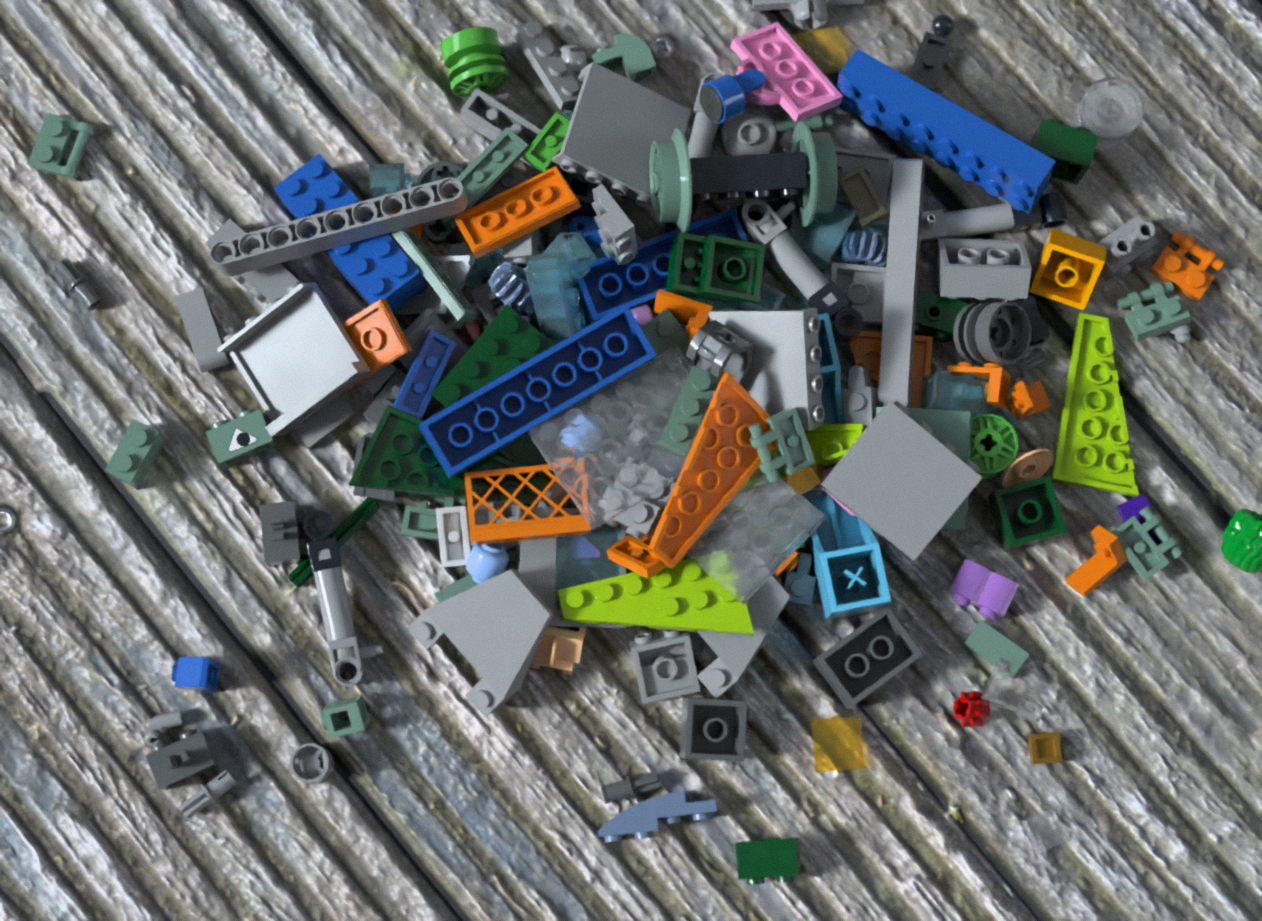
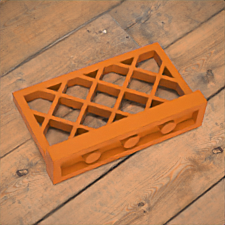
(521, 529)

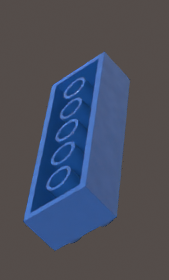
(371, 266)
(637, 282)

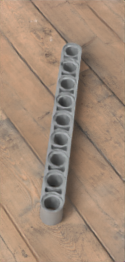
(326, 222)
(901, 281)

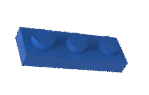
(424, 374)

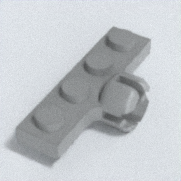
(803, 9)
(553, 65)

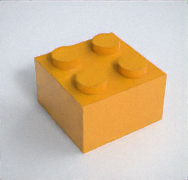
(1067, 269)

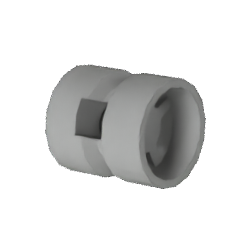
(311, 763)

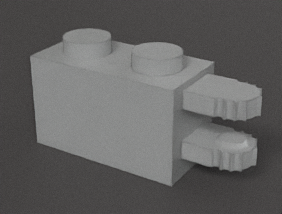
(860, 398)

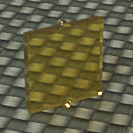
(824, 48)
(837, 744)

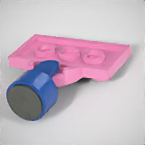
(770, 74)

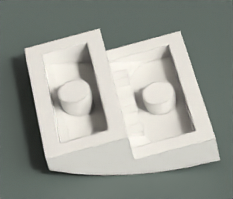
(455, 534)

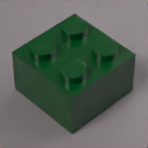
(1067, 146)
(1027, 513)

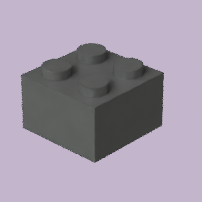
(713, 729)

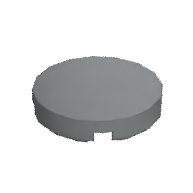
(746, 141)

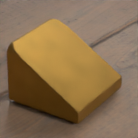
(806, 478)

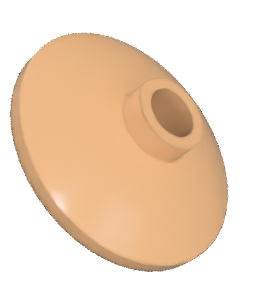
(1027, 467)

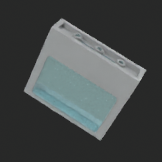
(567, 562)

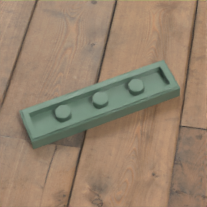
(435, 275)

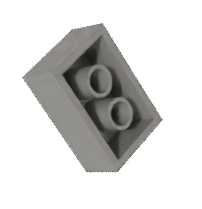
(982, 269)

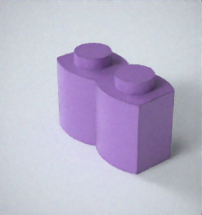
(983, 589)

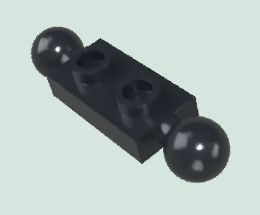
(932, 52)

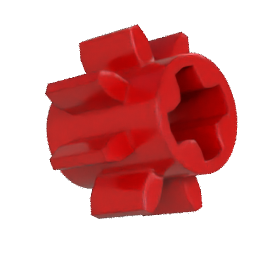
(971, 709)

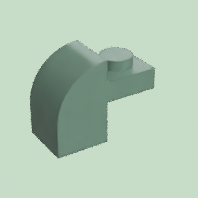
(631, 54)

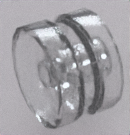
(1111, 111)

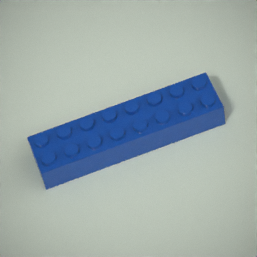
(944, 131)
(536, 391)

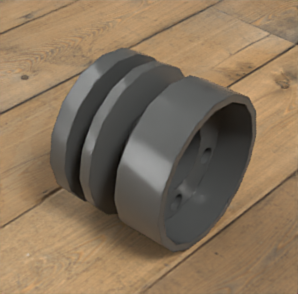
(992, 333)

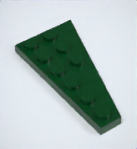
(404, 462)

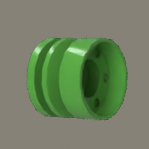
(474, 61)
(1003, 443)

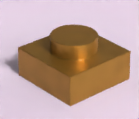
(1044, 748)

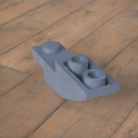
(643, 816)

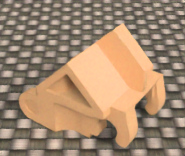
(559, 649)

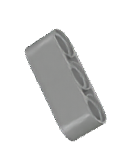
(202, 329)

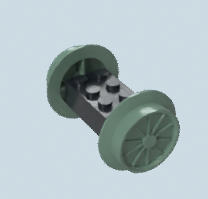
(804, 173)

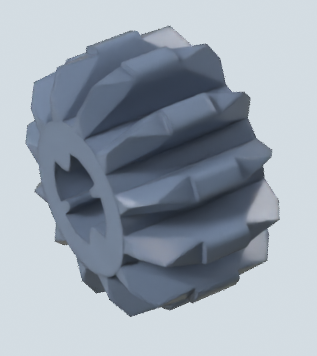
(865, 249)
(511, 285)

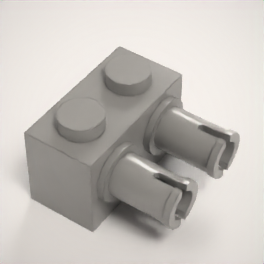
(1126, 245)

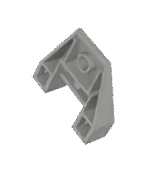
(494, 628)
(736, 650)

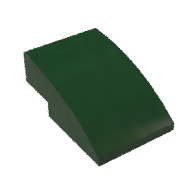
(715, 268)

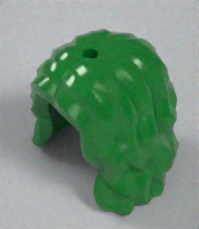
(1244, 541)

